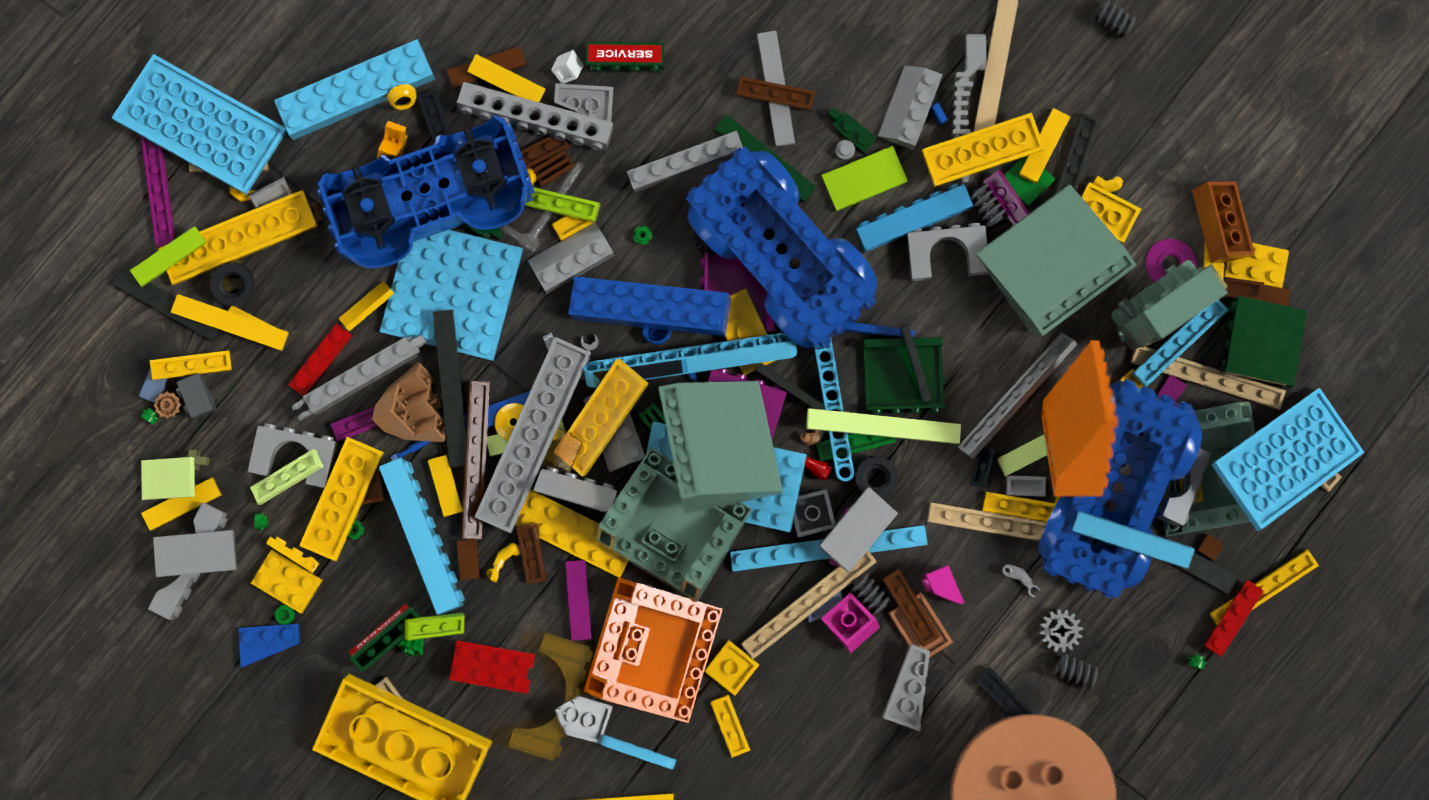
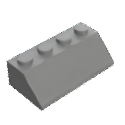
(910, 106)
(571, 258)
(624, 446)
(576, 491)

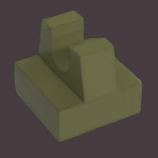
(198, 460)

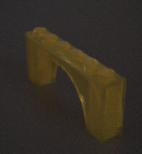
(571, 659)

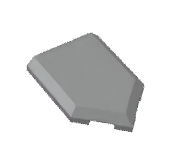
(584, 718)

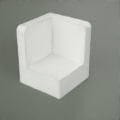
(567, 67)

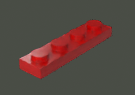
(320, 360)
(1233, 618)

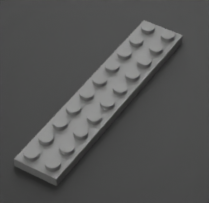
(532, 435)

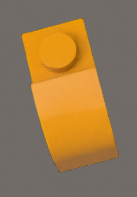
(394, 141)

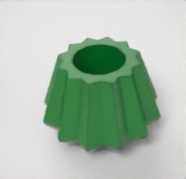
(411, 647)

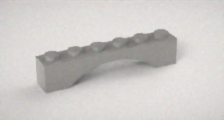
(685, 160)
(169, 599)

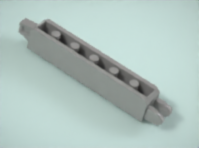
(360, 376)

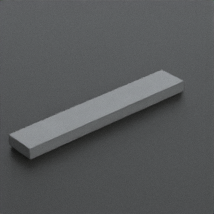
(774, 73)

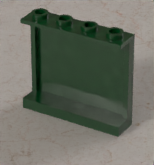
(1263, 341)
(891, 380)

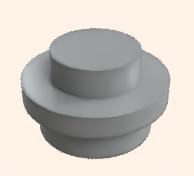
(845, 149)

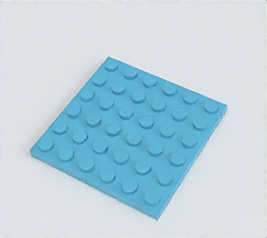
(455, 274)

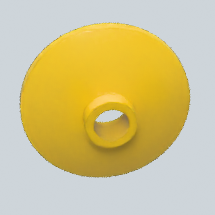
(503, 419)

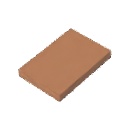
(908, 634)

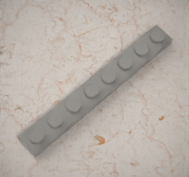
(1017, 395)

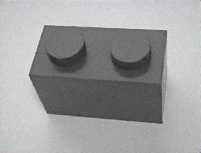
(196, 396)

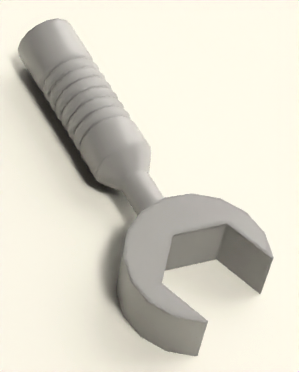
(593, 346)

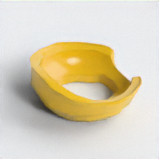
(402, 91)

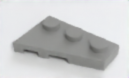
(586, 100)

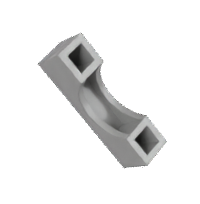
(1176, 509)

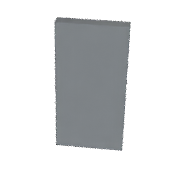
(858, 530)
(195, 553)

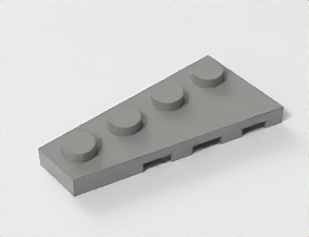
(907, 696)

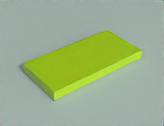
(864, 178)

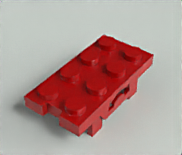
(492, 667)

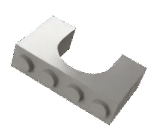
(920, 243)
(270, 440)

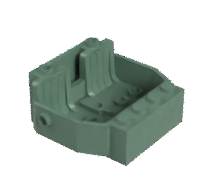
(1167, 304)

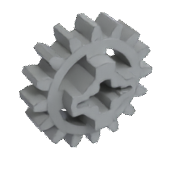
(1062, 640)

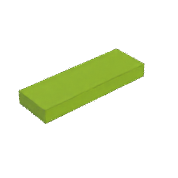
(434, 626)

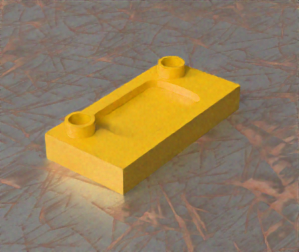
(400, 743)

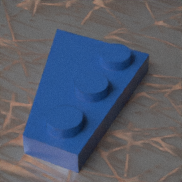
(265, 641)

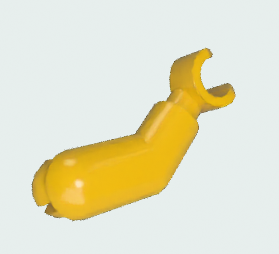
(502, 556)

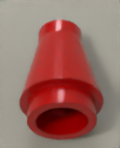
(819, 469)

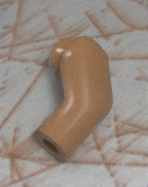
(812, 438)

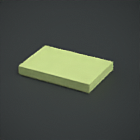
(168, 478)

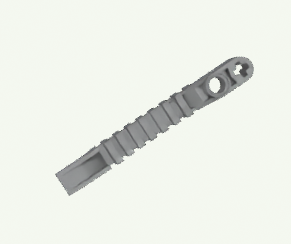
(974, 60)

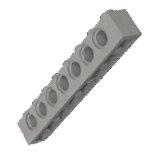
(471, 93)

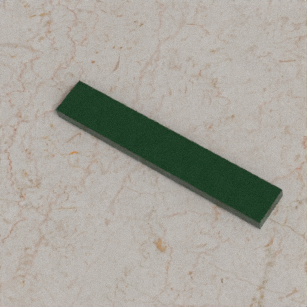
(728, 126)

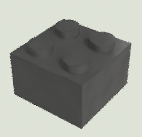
(813, 514)

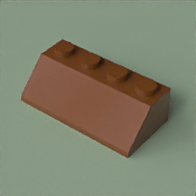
(1223, 221)

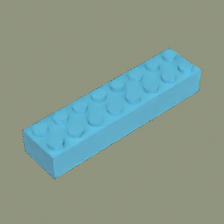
(353, 89)
(421, 535)

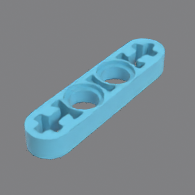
(638, 752)

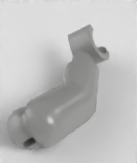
(1019, 574)

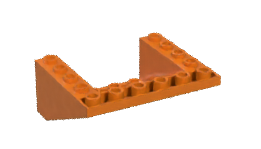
(1080, 426)
(652, 650)

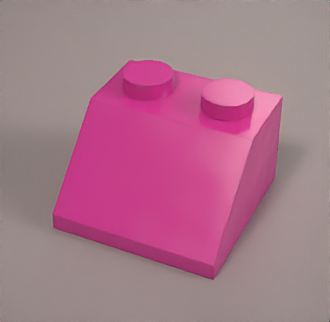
(942, 584)
(850, 622)

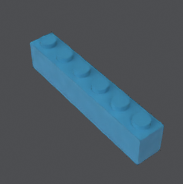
(915, 217)

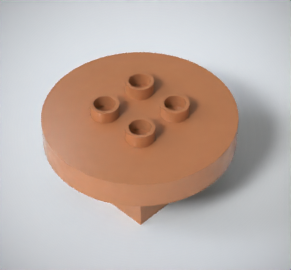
(1032, 761)

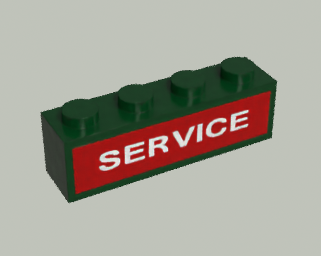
(625, 56)
(382, 638)

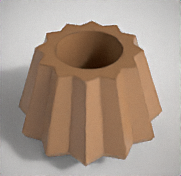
(167, 405)

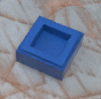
(938, 114)

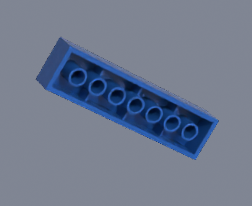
(650, 306)

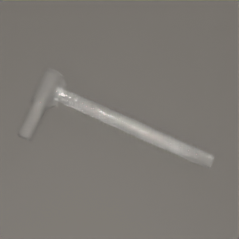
(530, 240)

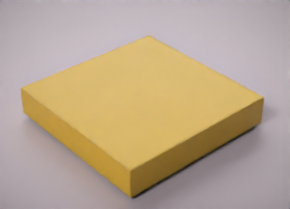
(731, 667)

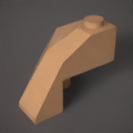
(411, 408)

